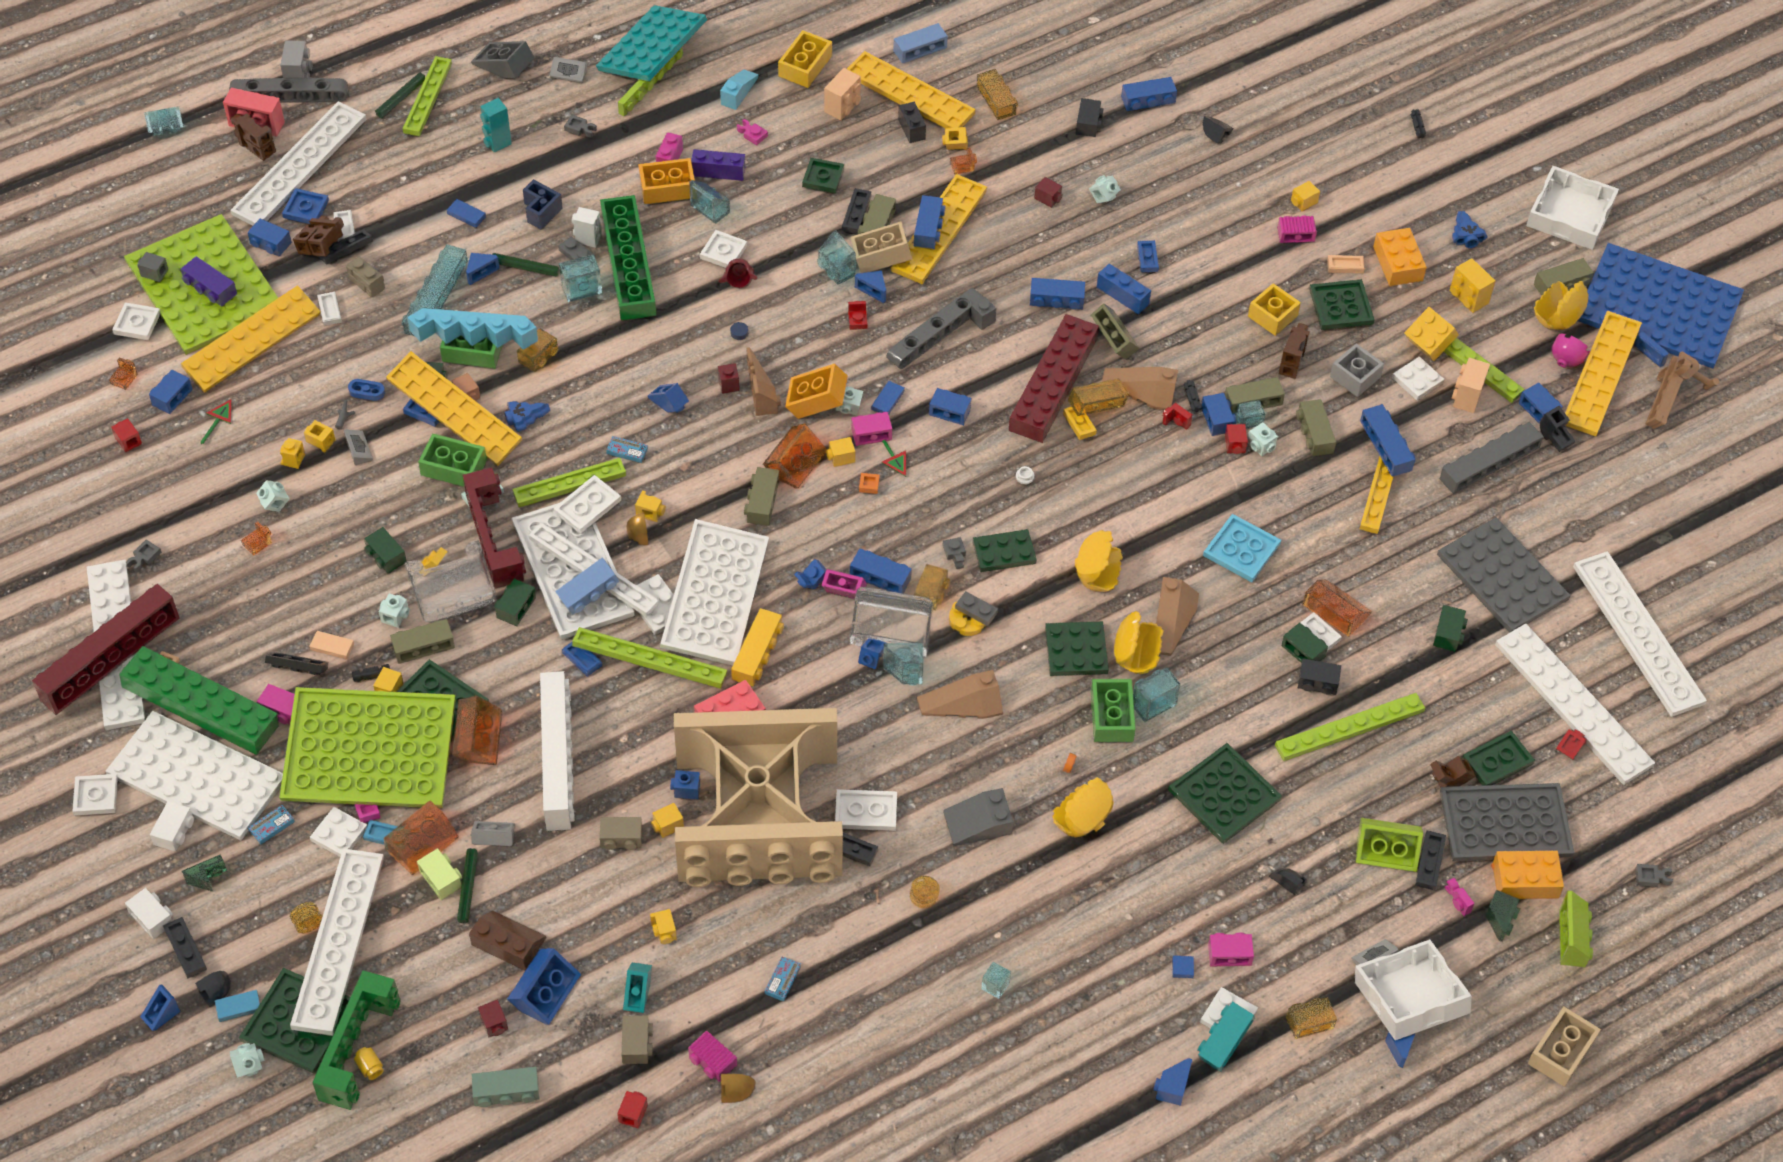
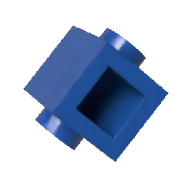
(686, 784)

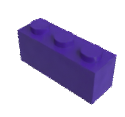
(718, 164)
(208, 281)

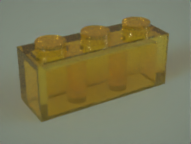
(996, 94)
(1098, 397)

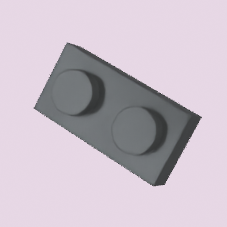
(573, 249)
(976, 608)

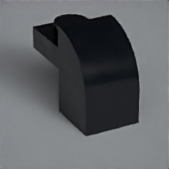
(1553, 428)

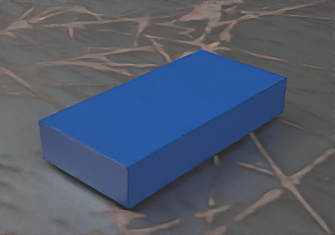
(466, 213)
(1651, 349)
(888, 398)
(582, 659)

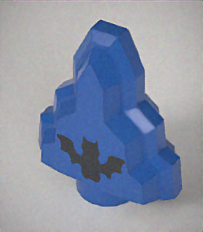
(1467, 231)
(524, 413)

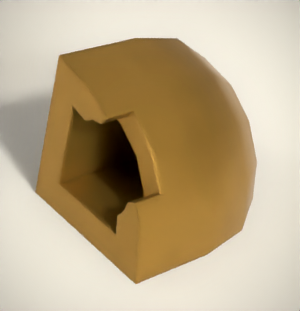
(637, 529)
(736, 1087)

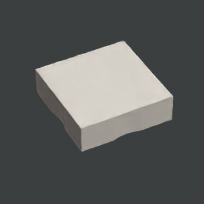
(1572, 207)
(1412, 989)

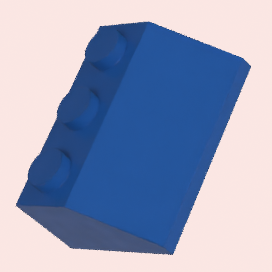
(544, 985)

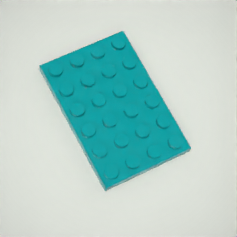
(651, 43)

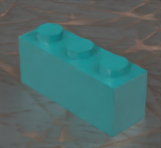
(495, 125)
(1225, 1036)

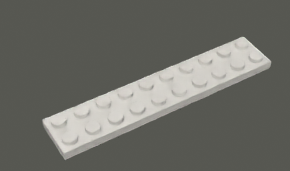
(299, 164)
(108, 596)
(1639, 634)
(1575, 704)
(337, 942)

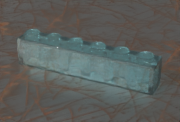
(439, 282)

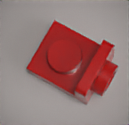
(857, 315)
(1178, 415)
(1571, 743)

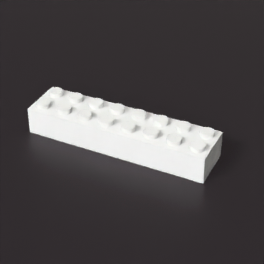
(556, 751)

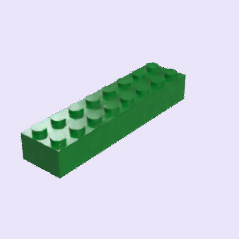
(628, 257)
(199, 700)

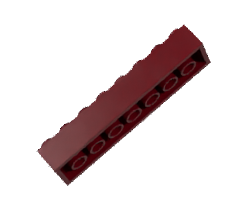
(1053, 378)
(106, 649)

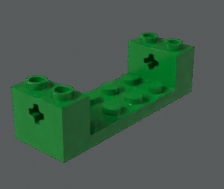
(331, 1081)

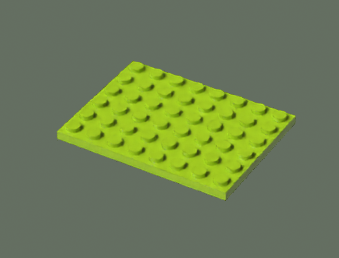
(186, 312)
(368, 747)

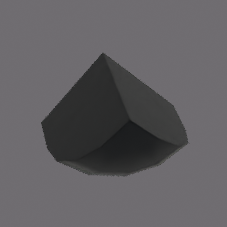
(1215, 129)
(1288, 879)
(214, 986)

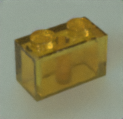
(539, 352)
(932, 584)
(1311, 1017)

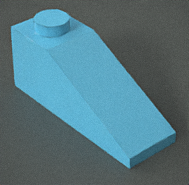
(737, 88)

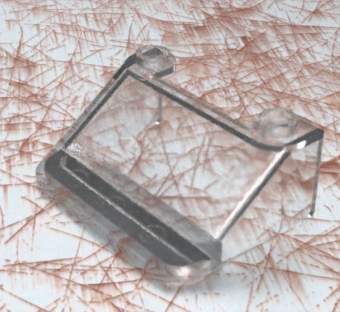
(452, 586)
(891, 618)

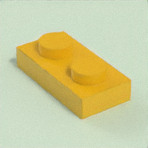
(1080, 424)
(433, 558)

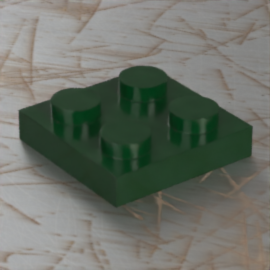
(823, 175)

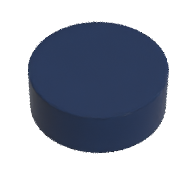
(739, 331)

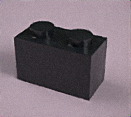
(1088, 117)
(912, 122)
(1319, 676)

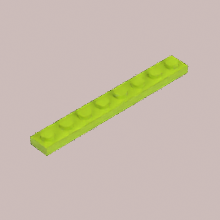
(649, 657)
(1349, 726)

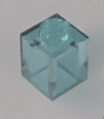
(1250, 414)
(996, 980)

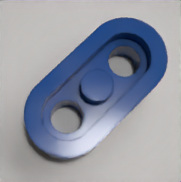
(368, 389)

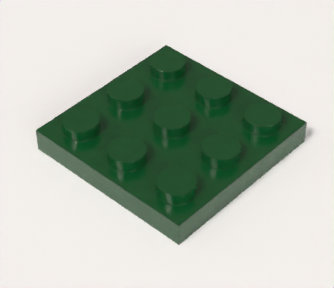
(1341, 304)
(1076, 648)

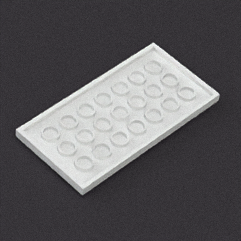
(553, 573)
(714, 592)
(197, 773)

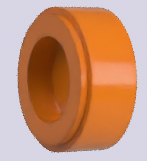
(1069, 763)

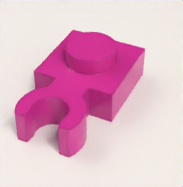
(752, 133)
(367, 812)
(1461, 899)

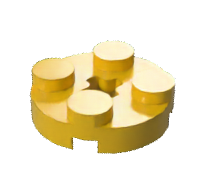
(964, 626)

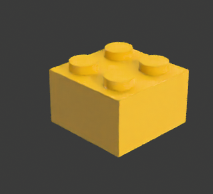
(1472, 285)
(1274, 309)
(1431, 333)

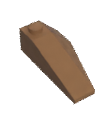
(1147, 384)
(763, 390)
(1175, 610)
(969, 696)

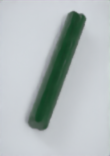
(401, 94)
(528, 265)
(467, 885)

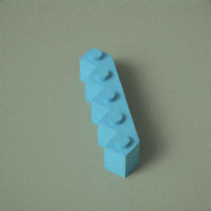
(473, 327)

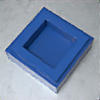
(1183, 966)

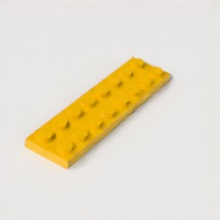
(905, 89)
(960, 201)
(250, 339)
(1601, 373)
(453, 407)

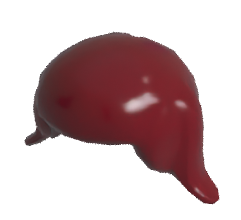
(738, 269)

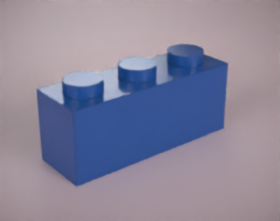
(1148, 93)
(929, 222)
(1123, 288)
(1057, 293)
(881, 571)

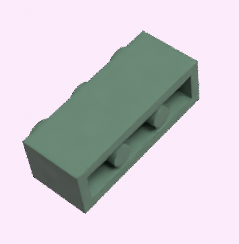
(505, 1086)

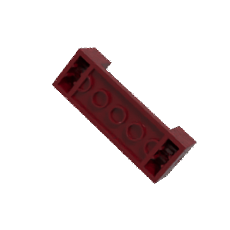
(483, 489)

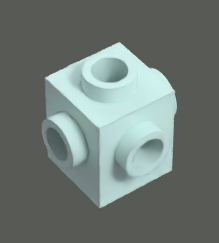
(1104, 189)
(851, 401)
(1262, 439)
(272, 496)
(393, 610)
(247, 1060)

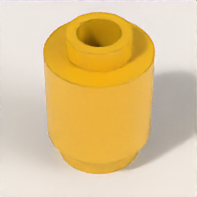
(368, 1063)

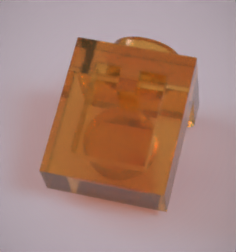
(963, 163)
(124, 374)
(257, 539)

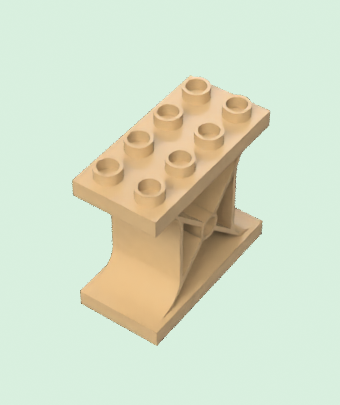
(758, 809)

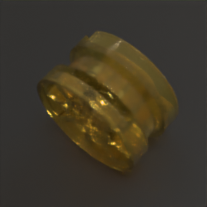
(925, 892)
(305, 916)

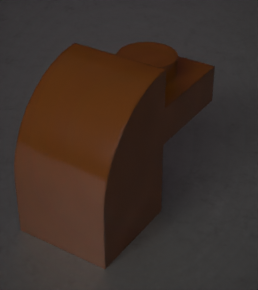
(1452, 774)

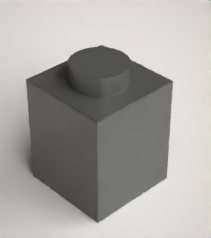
(152, 266)
(983, 313)

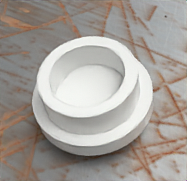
(1025, 475)

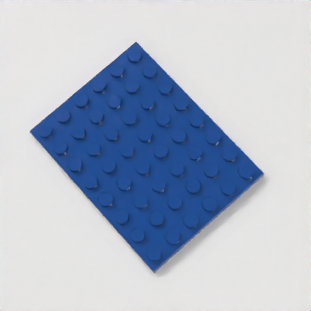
(1673, 304)

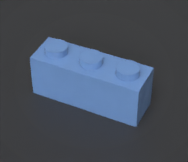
(920, 43)
(587, 586)

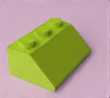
(1389, 844)
(1575, 931)

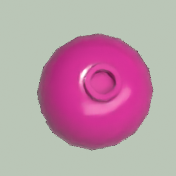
(1569, 351)

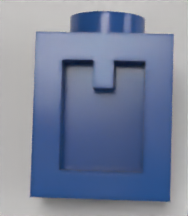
(812, 575)
(871, 652)

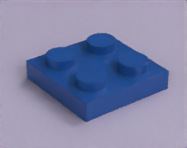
(305, 205)

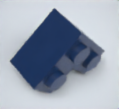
(541, 204)

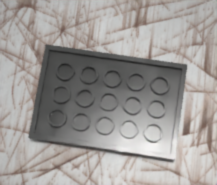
(1503, 575)
(1505, 819)

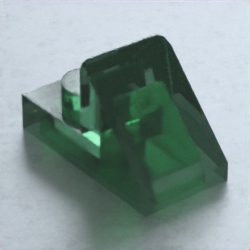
(200, 873)

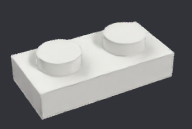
(1322, 630)

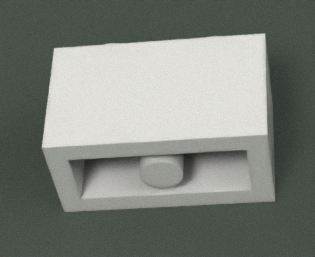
(587, 227)
(172, 826)
(149, 913)

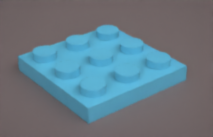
(1242, 548)

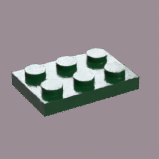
(1004, 550)
(1499, 759)

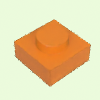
(869, 483)

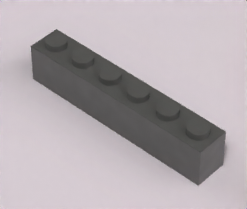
(1491, 457)

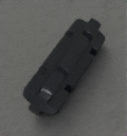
(1418, 123)
(1192, 396)
(368, 673)

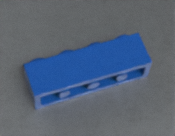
(1387, 440)

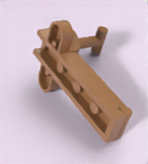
(1671, 379)

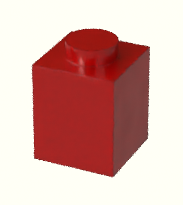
(126, 435)
(1236, 438)
(632, 1109)

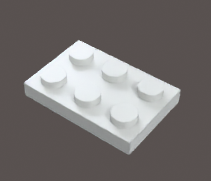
(587, 504)
(658, 617)
(866, 809)

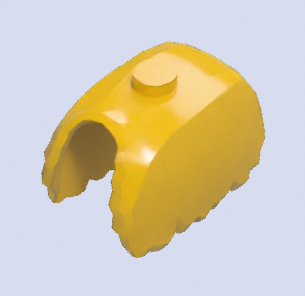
(1561, 308)
(1099, 562)
(1138, 644)
(1084, 809)

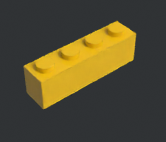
(757, 647)

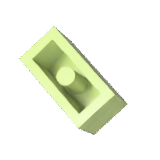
(439, 873)

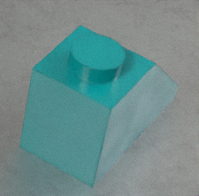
(637, 987)

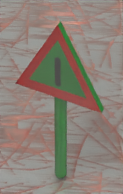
(221, 412)
(896, 462)

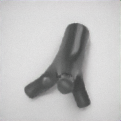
(343, 415)

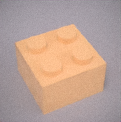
(842, 94)
(1470, 385)

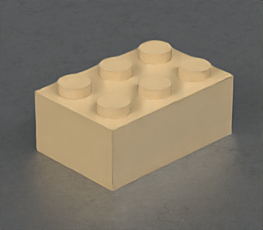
(881, 247)
(1564, 1046)

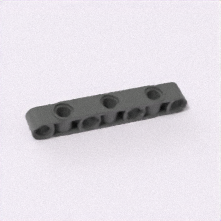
(296, 89)
(933, 329)

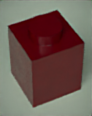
(1048, 192)
(728, 378)
(493, 1018)

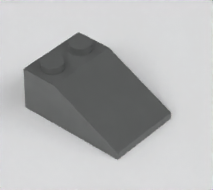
(504, 58)
(979, 818)

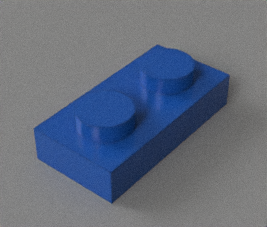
(1147, 256)
(417, 412)

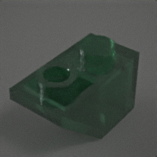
(1500, 913)

